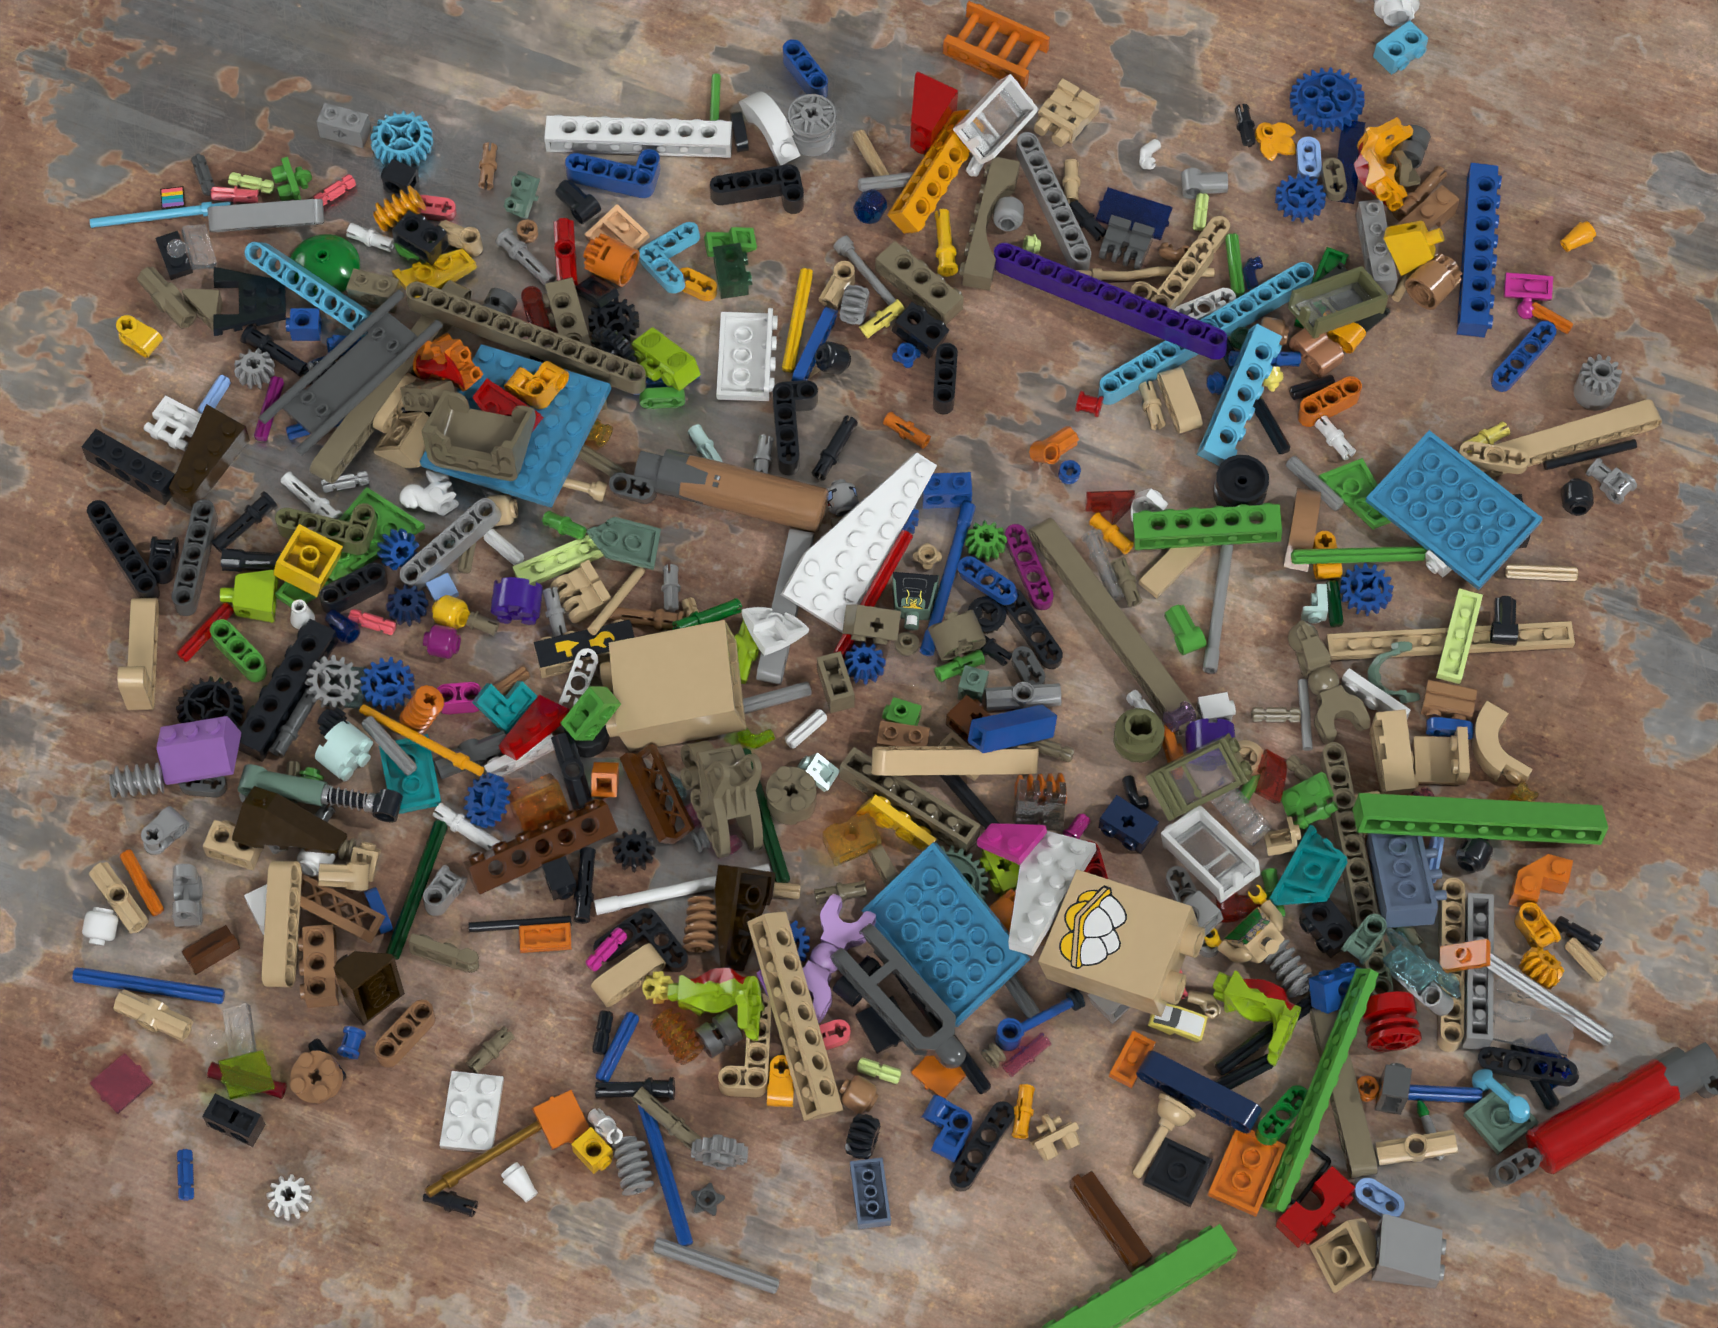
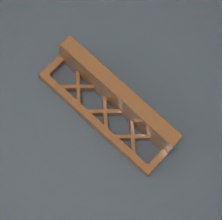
(336, 918)

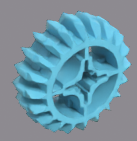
(401, 131)

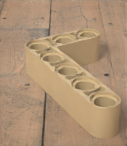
(139, 677)

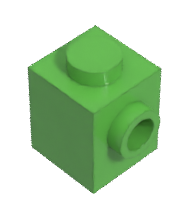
(902, 712)

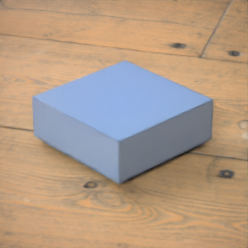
(441, 586)

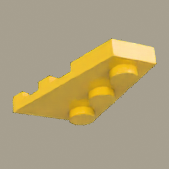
(889, 817)

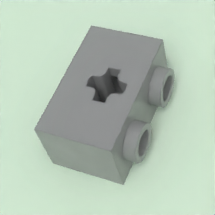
(343, 125)

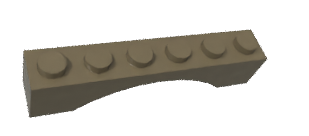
(980, 262)

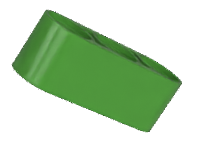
(233, 641)

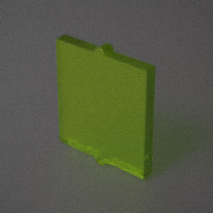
(246, 1074)

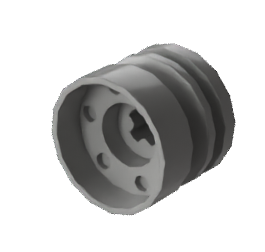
(813, 124)

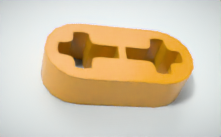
(697, 282)

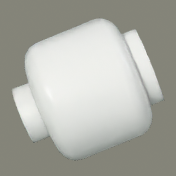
(310, 861)
(100, 925)

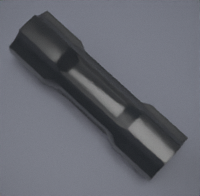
(242, 560)

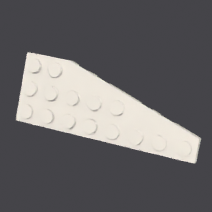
(852, 552)

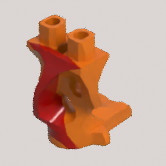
(446, 360)

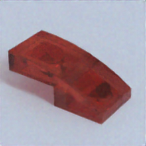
(1272, 778)

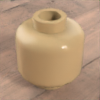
(507, 506)

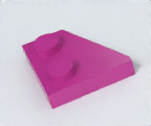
(1011, 840)

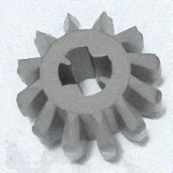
(854, 304)
(254, 368)

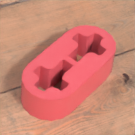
(434, 208)
(834, 1040)

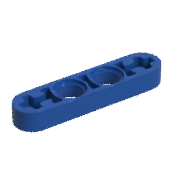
(819, 335)
(1522, 355)

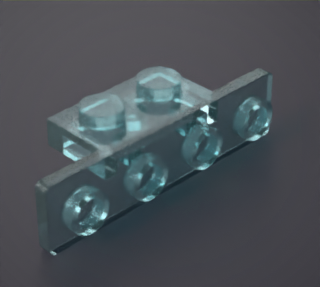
(1414, 967)

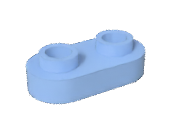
(1309, 160)
(1380, 1197)

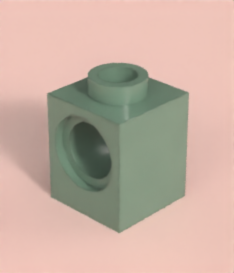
(973, 683)

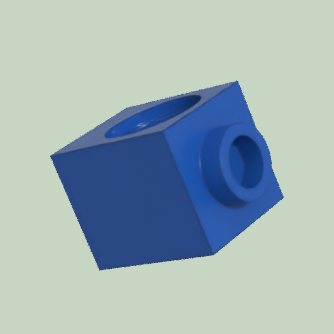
(309, 332)

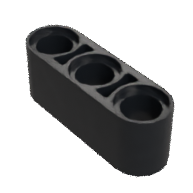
(948, 369)
(359, 578)

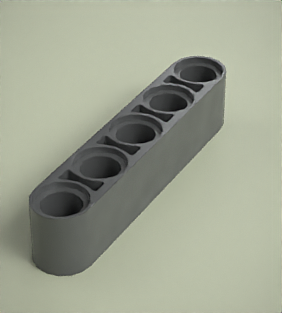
(193, 547)

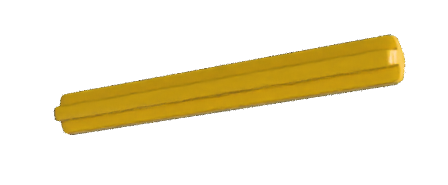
(797, 320)

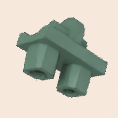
(522, 194)

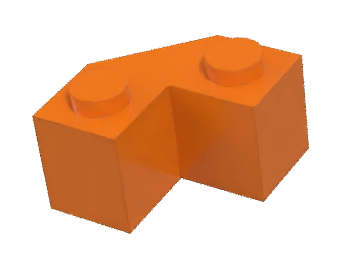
(1546, 873)

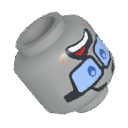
(841, 497)

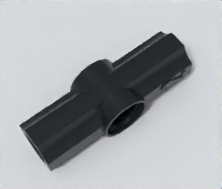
(567, 754)

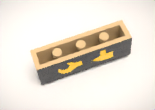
(558, 653)

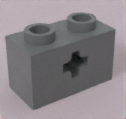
(1393, 1088)

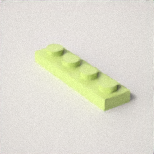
(558, 561)
(1459, 636)

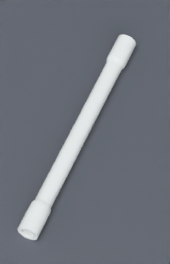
(616, 903)

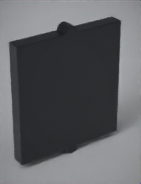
(877, 1030)

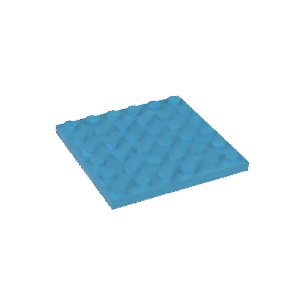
(553, 442)

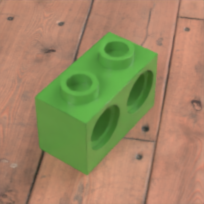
(590, 713)

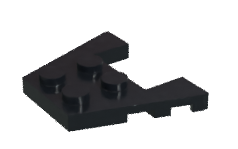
(260, 300)

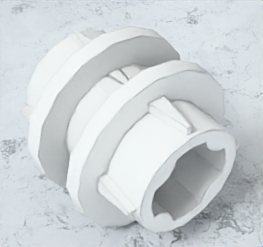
(1396, 11)

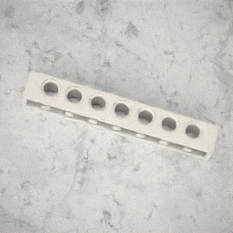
(630, 143)

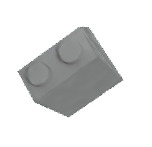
(1408, 1253)

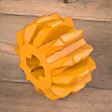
(1541, 967)

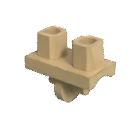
(1066, 1133)

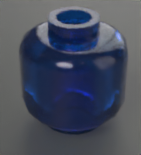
(870, 207)

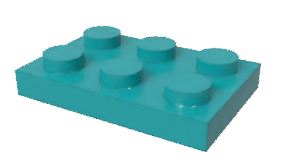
(421, 787)

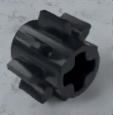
(329, 719)

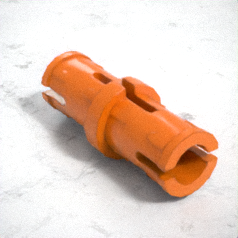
(919, 437)

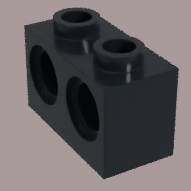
(417, 240)
(917, 333)
(1333, 923)
(233, 1120)

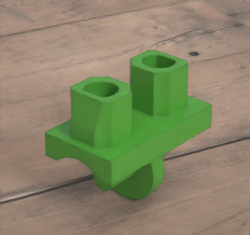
(285, 173)

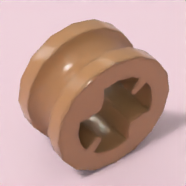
(523, 226)

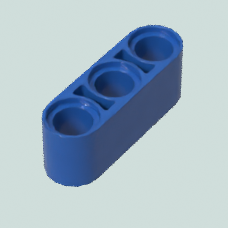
(804, 61)

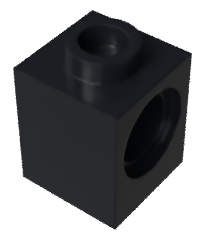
(398, 177)
(559, 878)

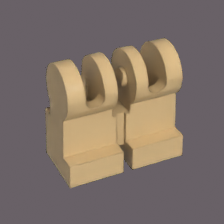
(592, 590)

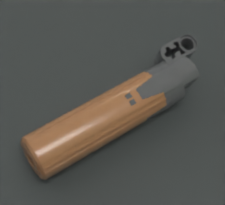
(725, 488)

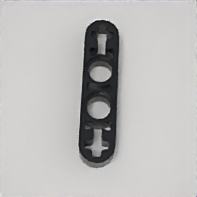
(1034, 626)
(1529, 1063)
(982, 1146)

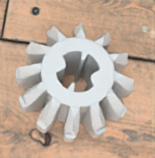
(298, 1203)

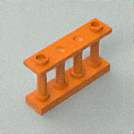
(995, 64)

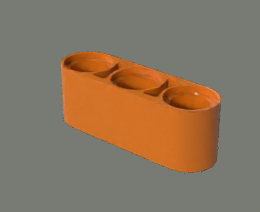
(1335, 392)

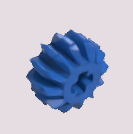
(400, 539)
(871, 666)

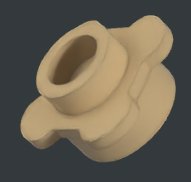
(927, 549)

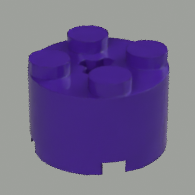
(516, 600)
(1202, 732)

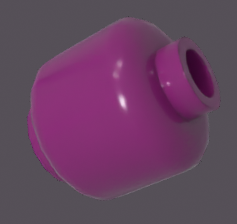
(442, 641)

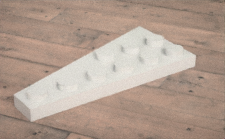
(1043, 886)

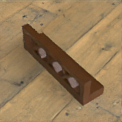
(649, 796)
(1110, 1221)

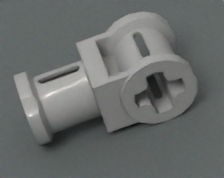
(1612, 481)

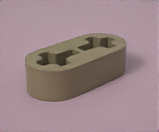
(1339, 178)
(882, 864)

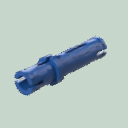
(1282, 359)

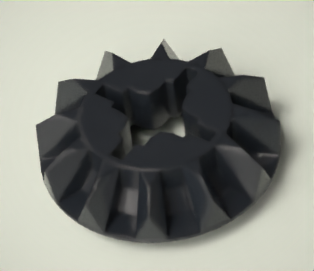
(989, 606)

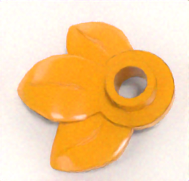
(1277, 141)

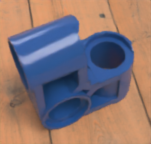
(950, 1139)

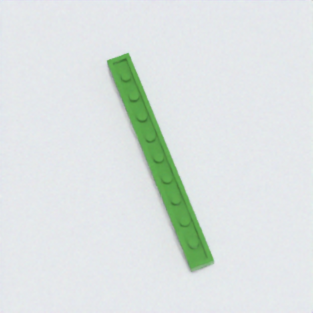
(1320, 1090)

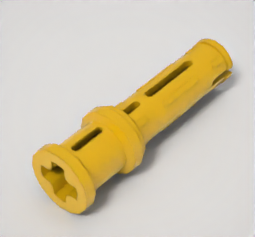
(946, 251)

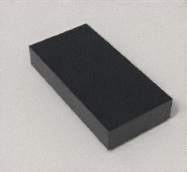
(597, 291)

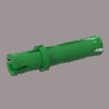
(710, 615)

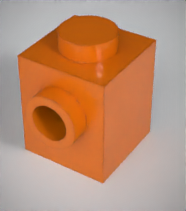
(605, 779)

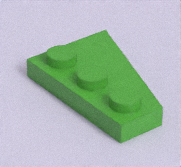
(1353, 484)

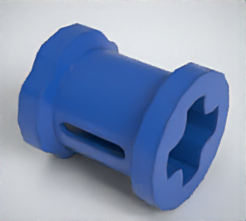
(351, 1042)

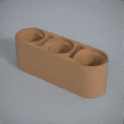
(403, 1045)

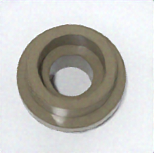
(907, 650)

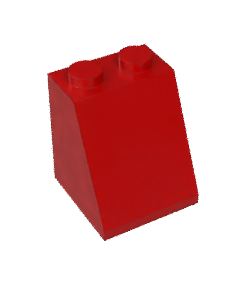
(930, 110)

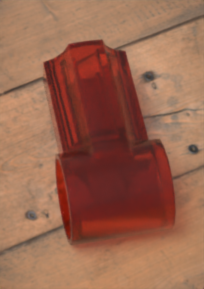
(534, 312)
(1236, 907)

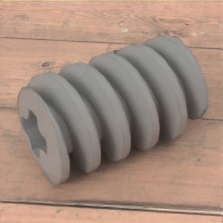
(136, 781)
(1289, 971)
(631, 1166)

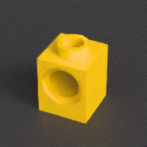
(587, 1141)

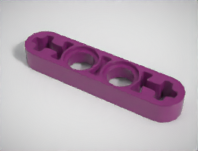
(1030, 566)

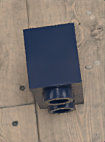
(1122, 813)

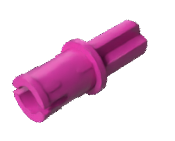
(1077, 827)

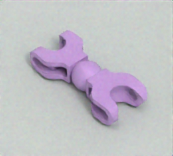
(835, 935)

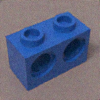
(947, 490)

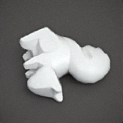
(434, 498)

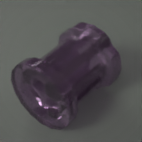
(1179, 716)

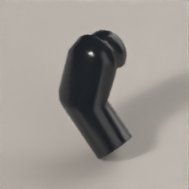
(1132, 793)

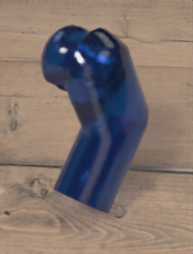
(1250, 272)

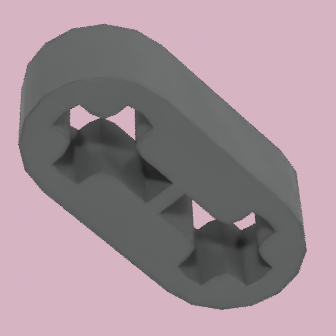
(1032, 666)
(203, 787)

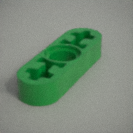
(1281, 1126)

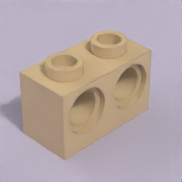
(229, 850)

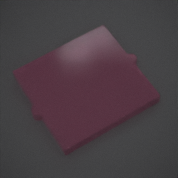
(121, 1083)

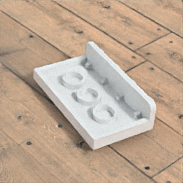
(746, 356)

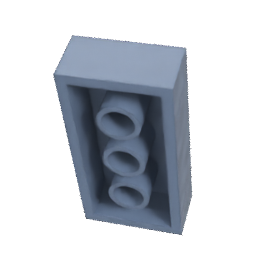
(870, 1193)

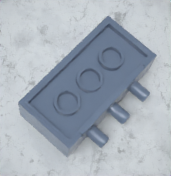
(1404, 879)

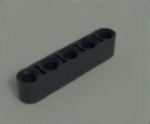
(118, 542)

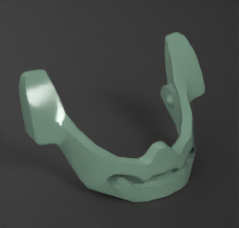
(1375, 677)

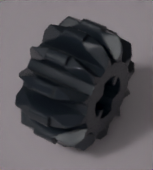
(638, 843)
(862, 1136)

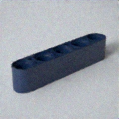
(1199, 1092)

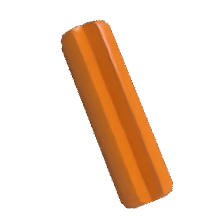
(1547, 315)

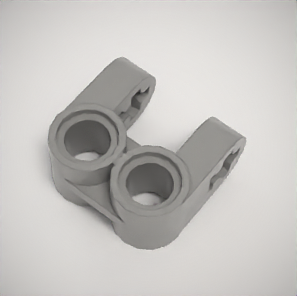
(187, 896)

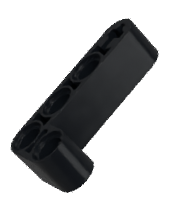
(723, 194)
(788, 428)

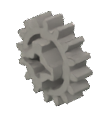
(339, 689)
(719, 1152)

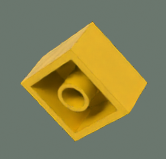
(307, 560)

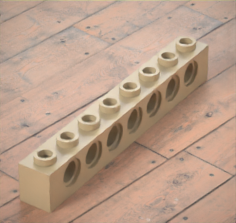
(795, 1016)

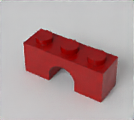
(1301, 1224)

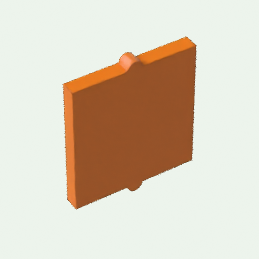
(938, 1077)
(561, 1119)

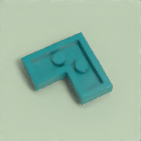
(506, 710)

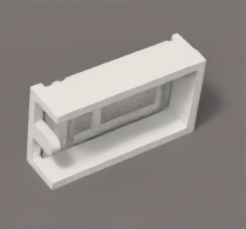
(996, 119)
(1210, 853)

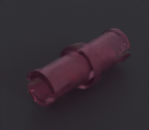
(1026, 1054)

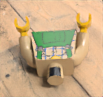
(1254, 936)

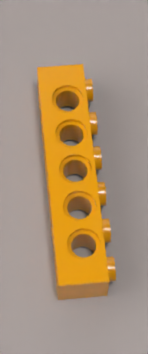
(930, 178)

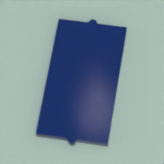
(1134, 209)

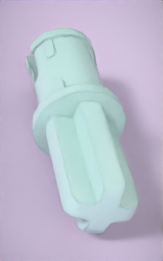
(703, 444)

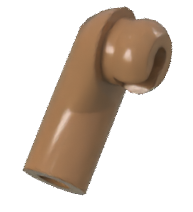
(1166, 252)

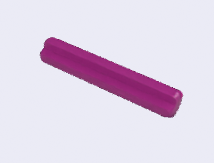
(273, 394)

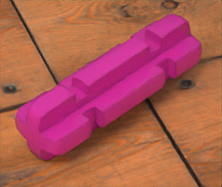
(606, 949)

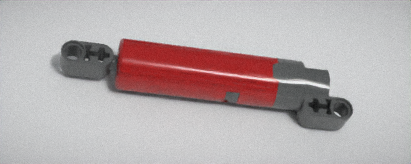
(1613, 1111)

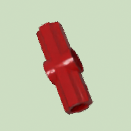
(565, 242)

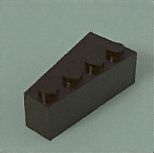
(207, 456)

